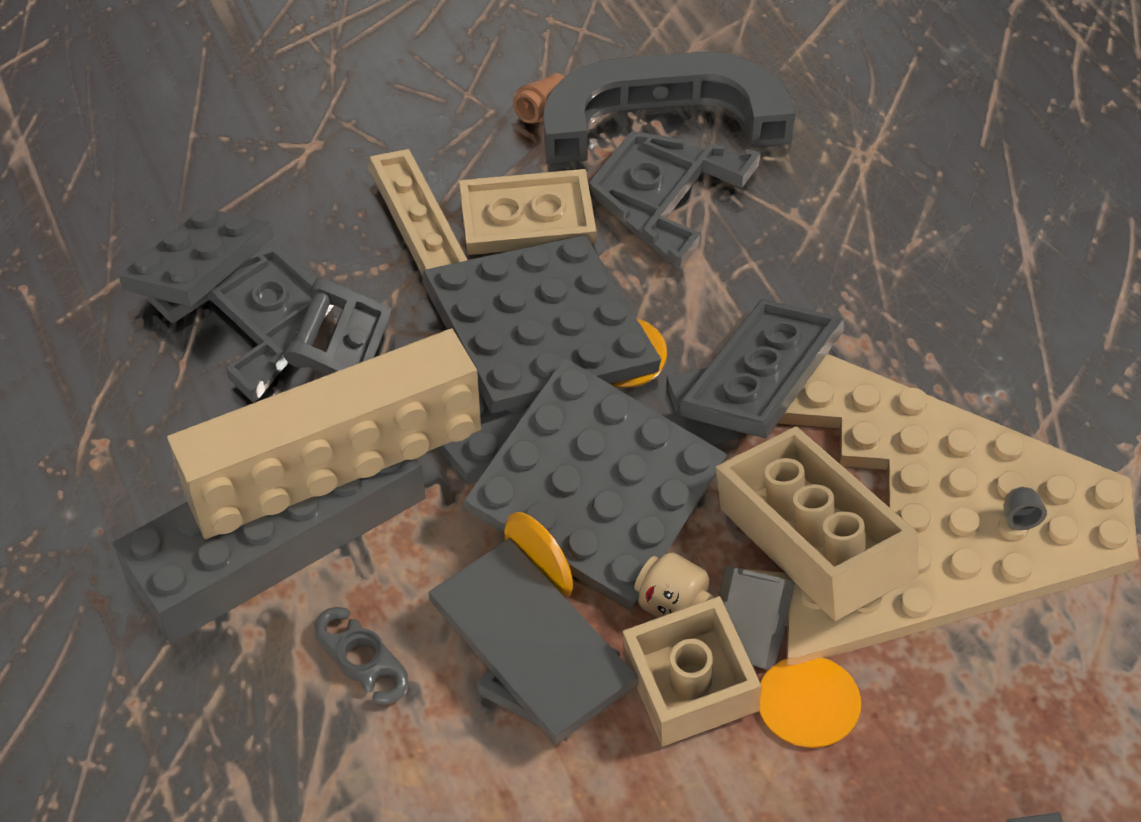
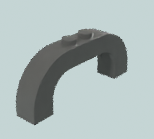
(665, 82)

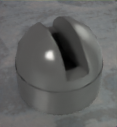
(1024, 508)

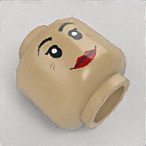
(670, 585)

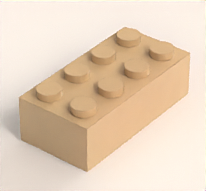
(818, 522)

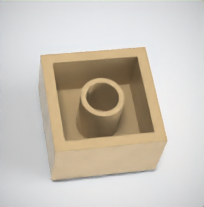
(691, 671)

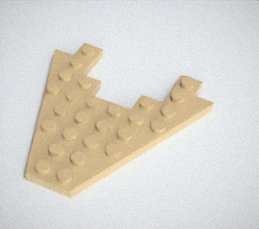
(950, 485)

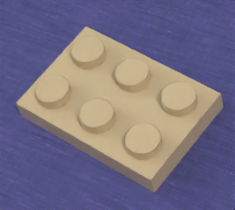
(525, 210)

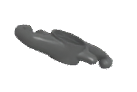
(381, 665)

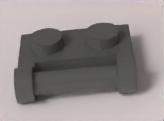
(354, 335)

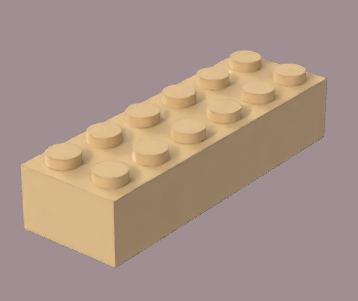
(327, 433)

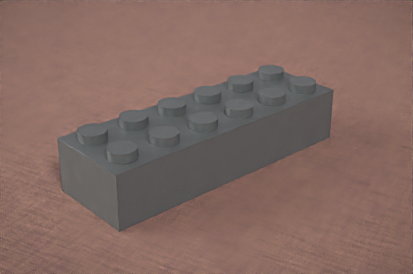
(198, 580)

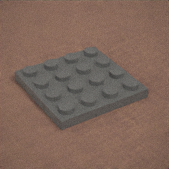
(533, 309)
(599, 477)

